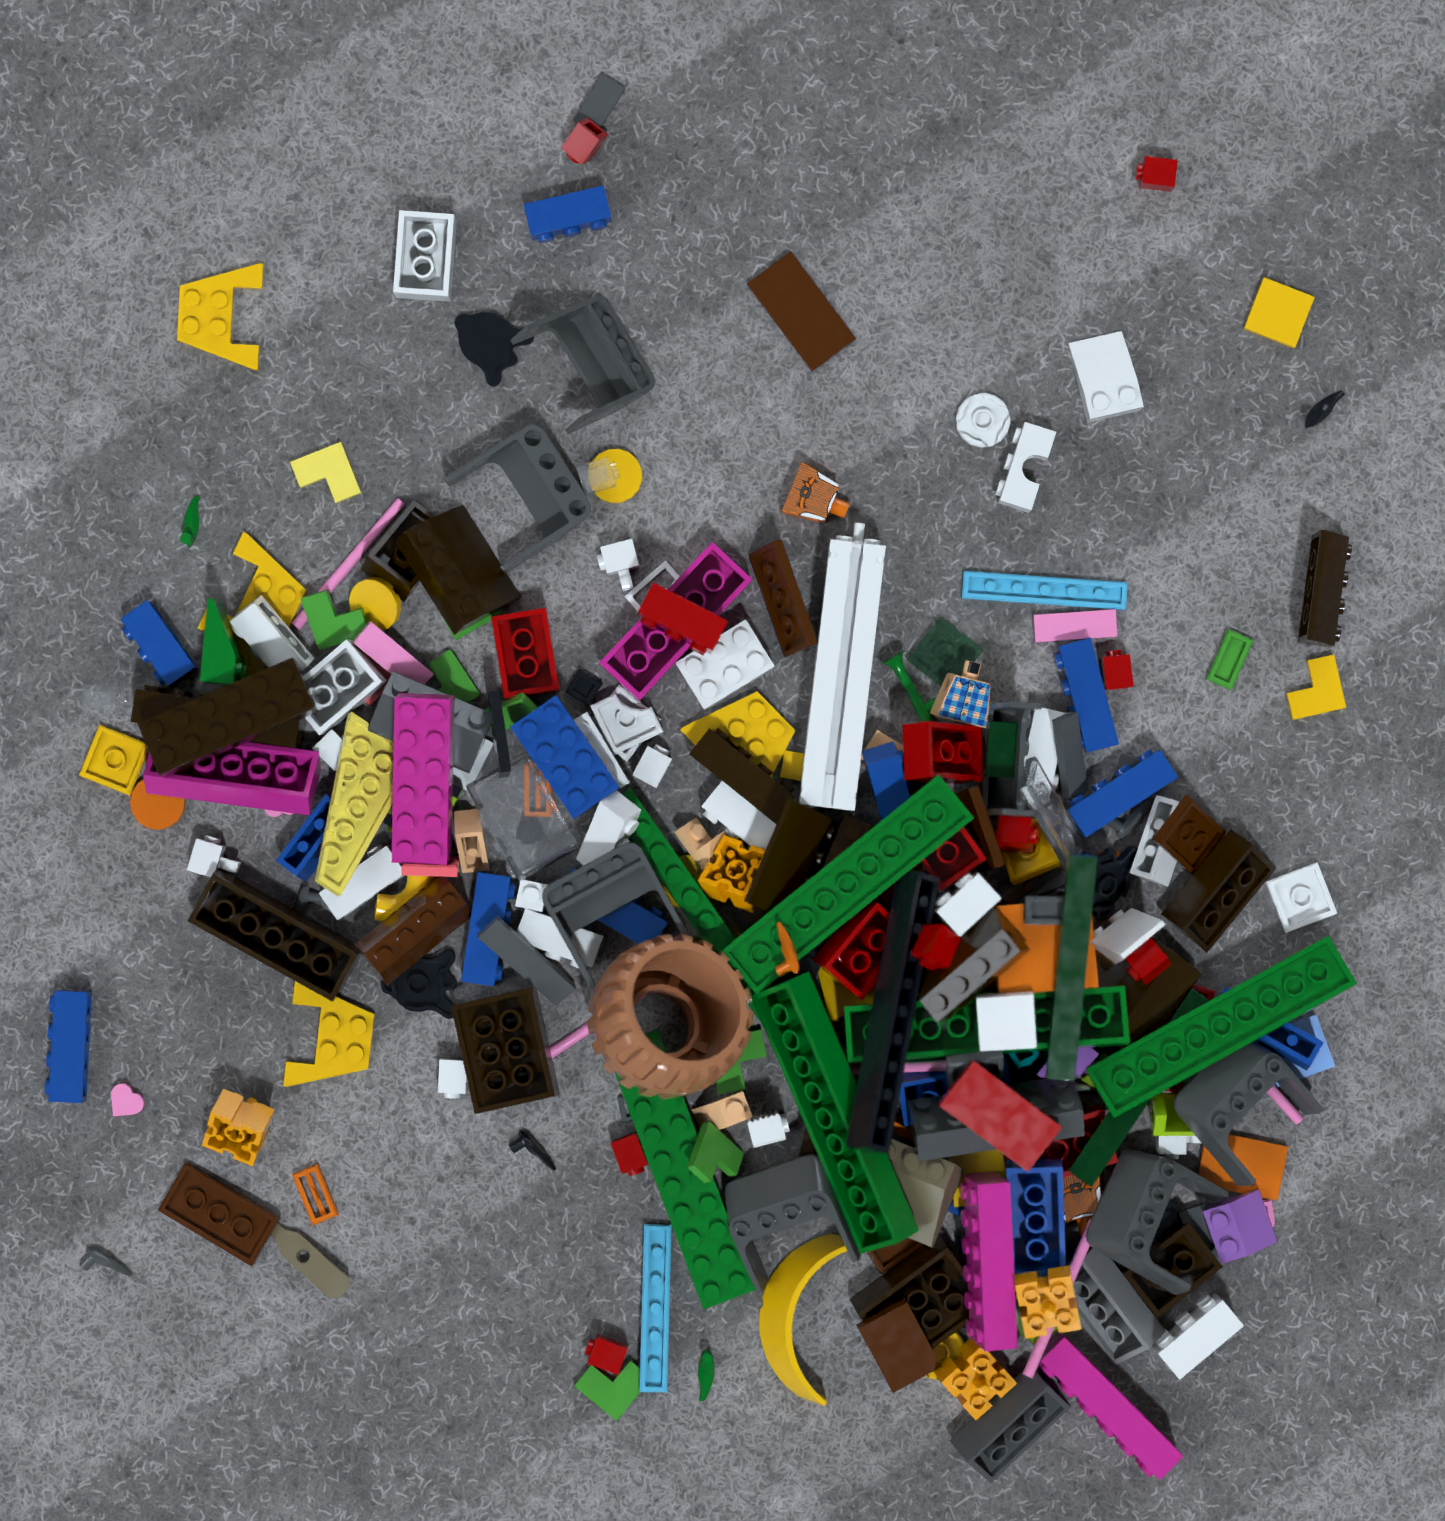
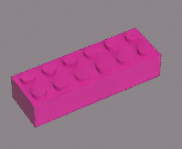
(647, 654)
(246, 777)
(423, 778)
(989, 1260)
(1114, 1411)

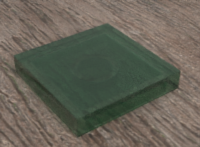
(943, 652)

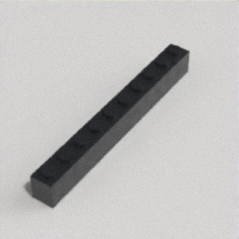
(891, 1015)

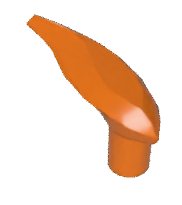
(788, 951)

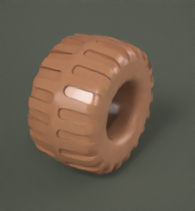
(705, 992)

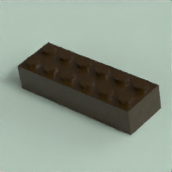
(154, 701)
(227, 717)
(275, 934)

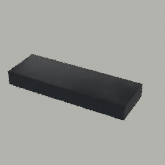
(499, 734)

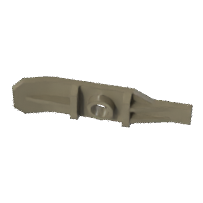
(317, 1268)

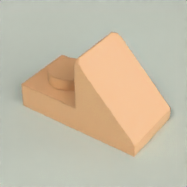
(698, 842)

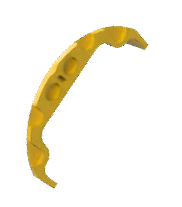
(779, 1308)

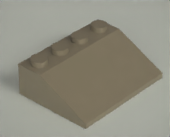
(927, 1188)

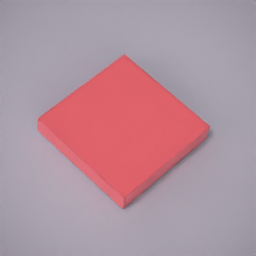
(448, 870)

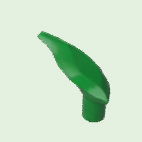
(190, 523)
(705, 1373)

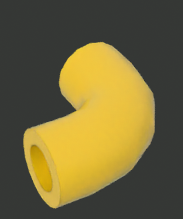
(387, 903)

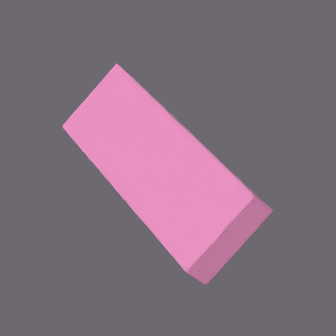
(1075, 625)
(390, 654)

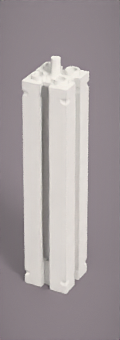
(842, 672)

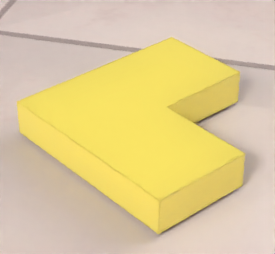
(331, 465)

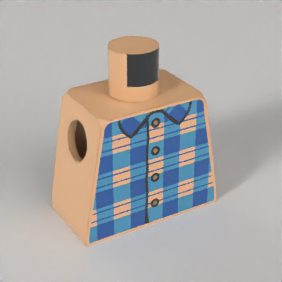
(964, 697)

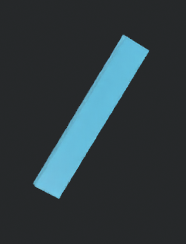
(1044, 590)
(655, 1308)

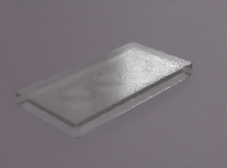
(1049, 811)

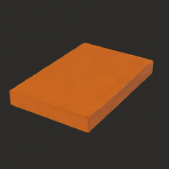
(1260, 1158)

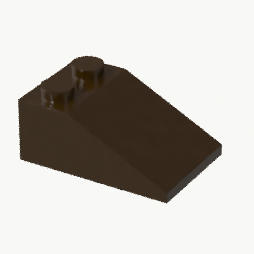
(387, 559)
(1181, 1255)

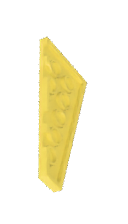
(357, 803)

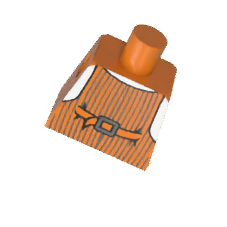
(813, 496)
(1080, 1200)

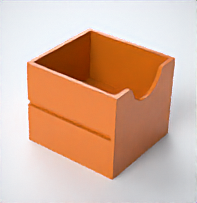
(1038, 966)

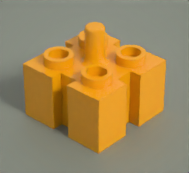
(731, 872)
(238, 1127)
(1047, 1301)
(975, 1378)

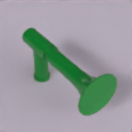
(922, 709)

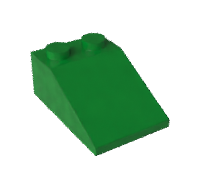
(221, 653)

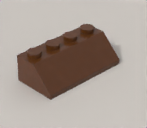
(414, 929)

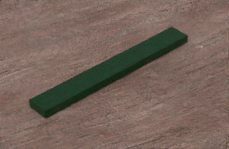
(1071, 967)
(1113, 1131)

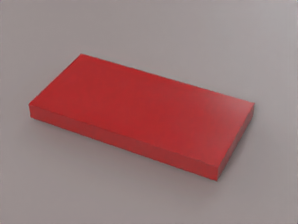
(1000, 1115)

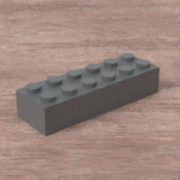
(942, 1135)

